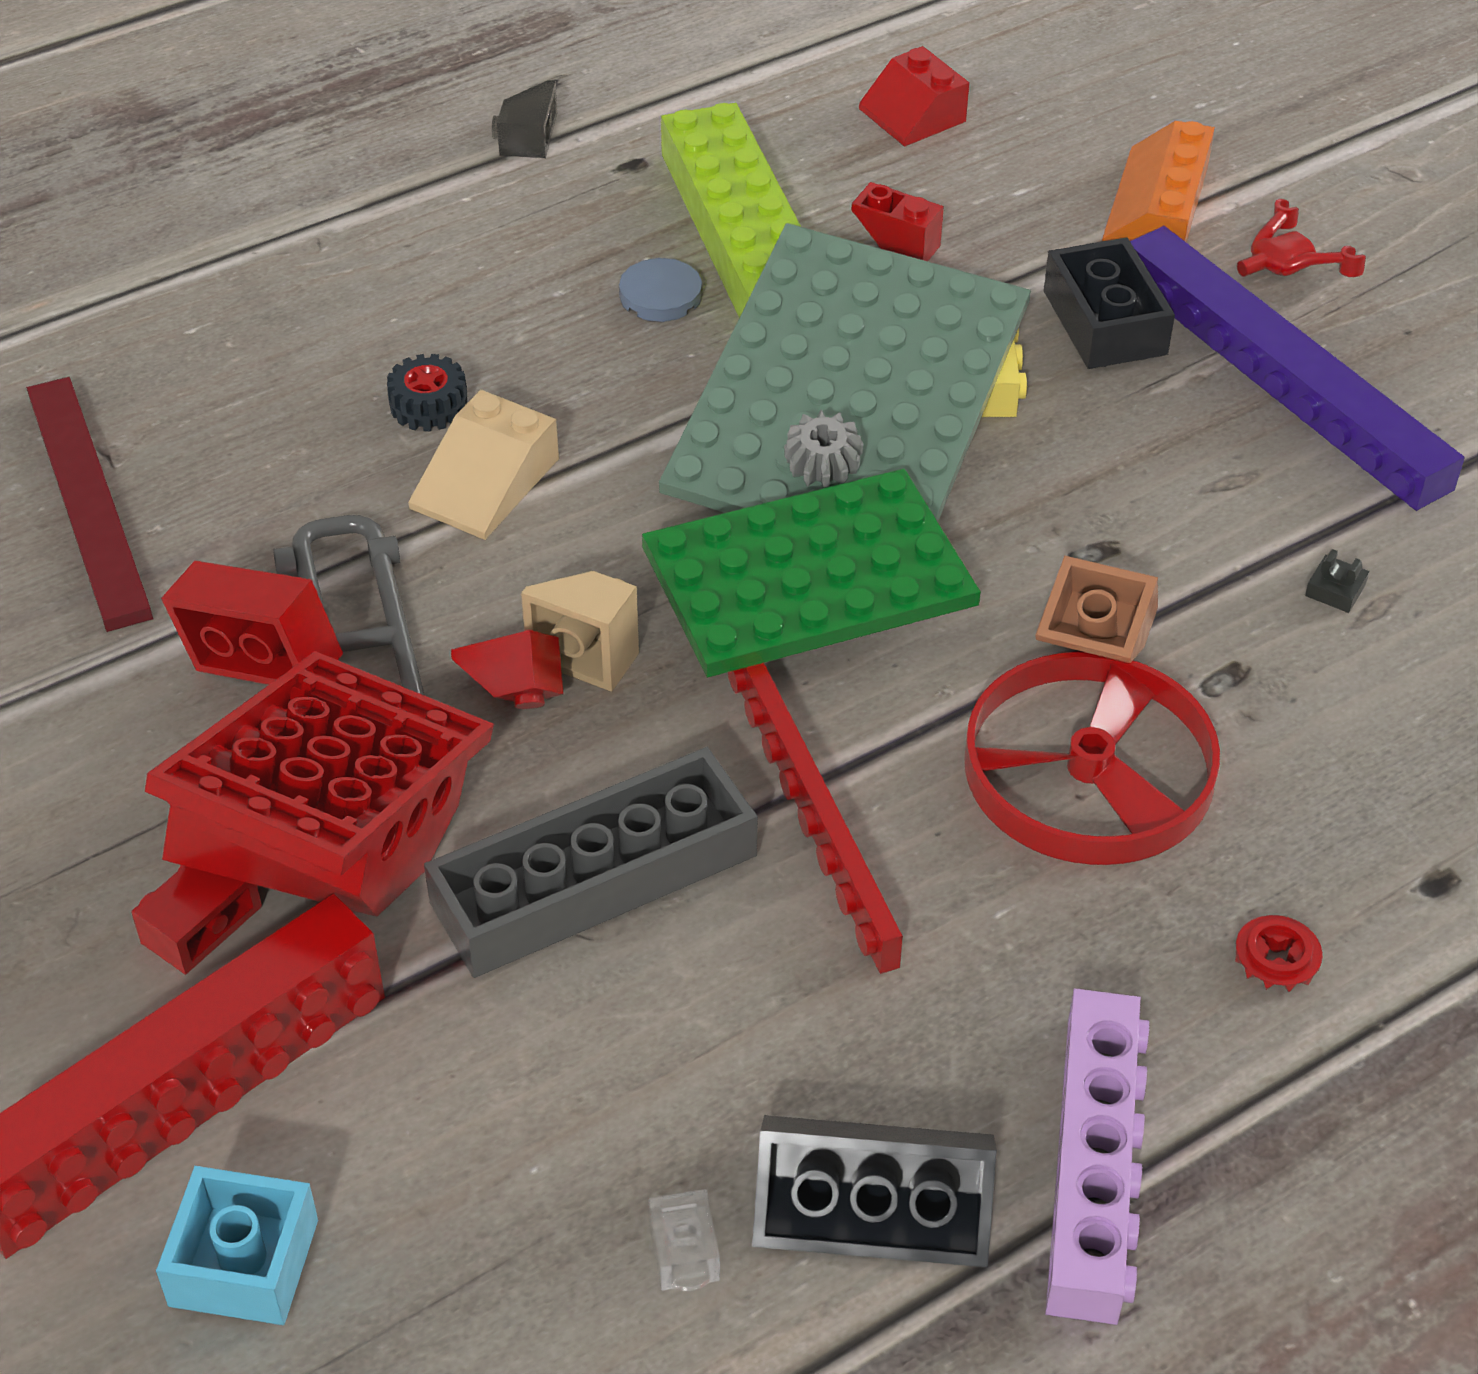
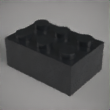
(1108, 303)

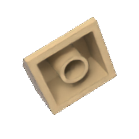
(593, 622)

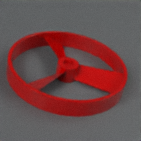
(1147, 813)

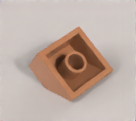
(1099, 610)

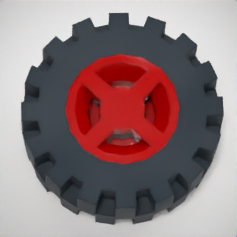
(426, 392)

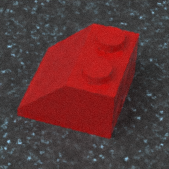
(916, 97)

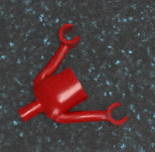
(1292, 250)

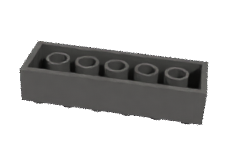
(590, 861)

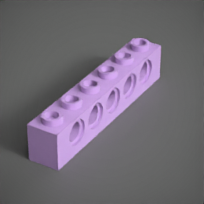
(1077, 1282)

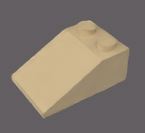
(486, 464)

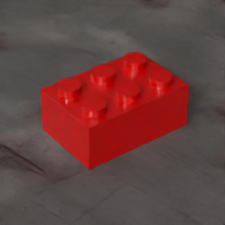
(248, 621)

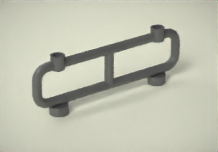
(383, 552)

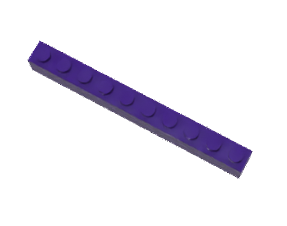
(1301, 373)

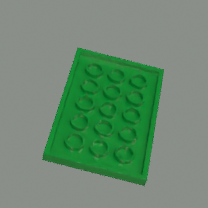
(808, 571)

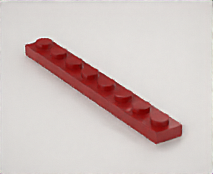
(820, 817)

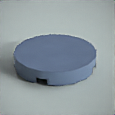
(660, 289)

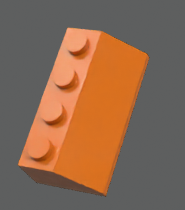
(1162, 182)

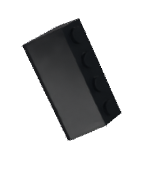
(874, 1191)

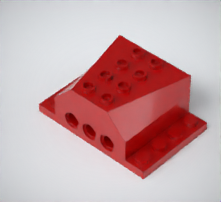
(320, 786)

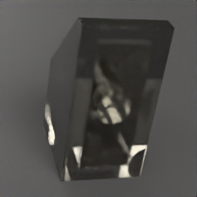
(527, 122)

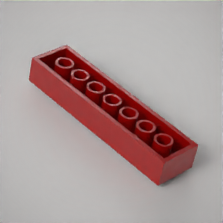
(181, 1067)

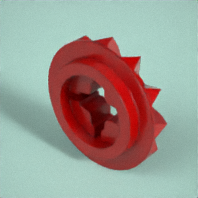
(1278, 934)

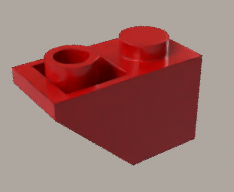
(900, 221)

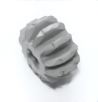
(823, 449)

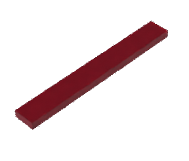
(89, 505)

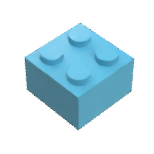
(238, 1245)

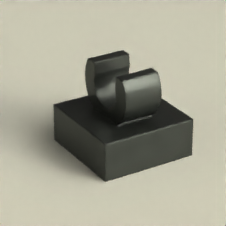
(1337, 582)

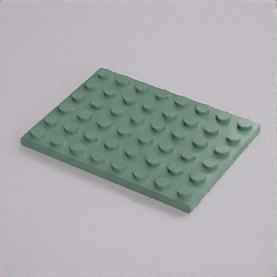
(857, 334)

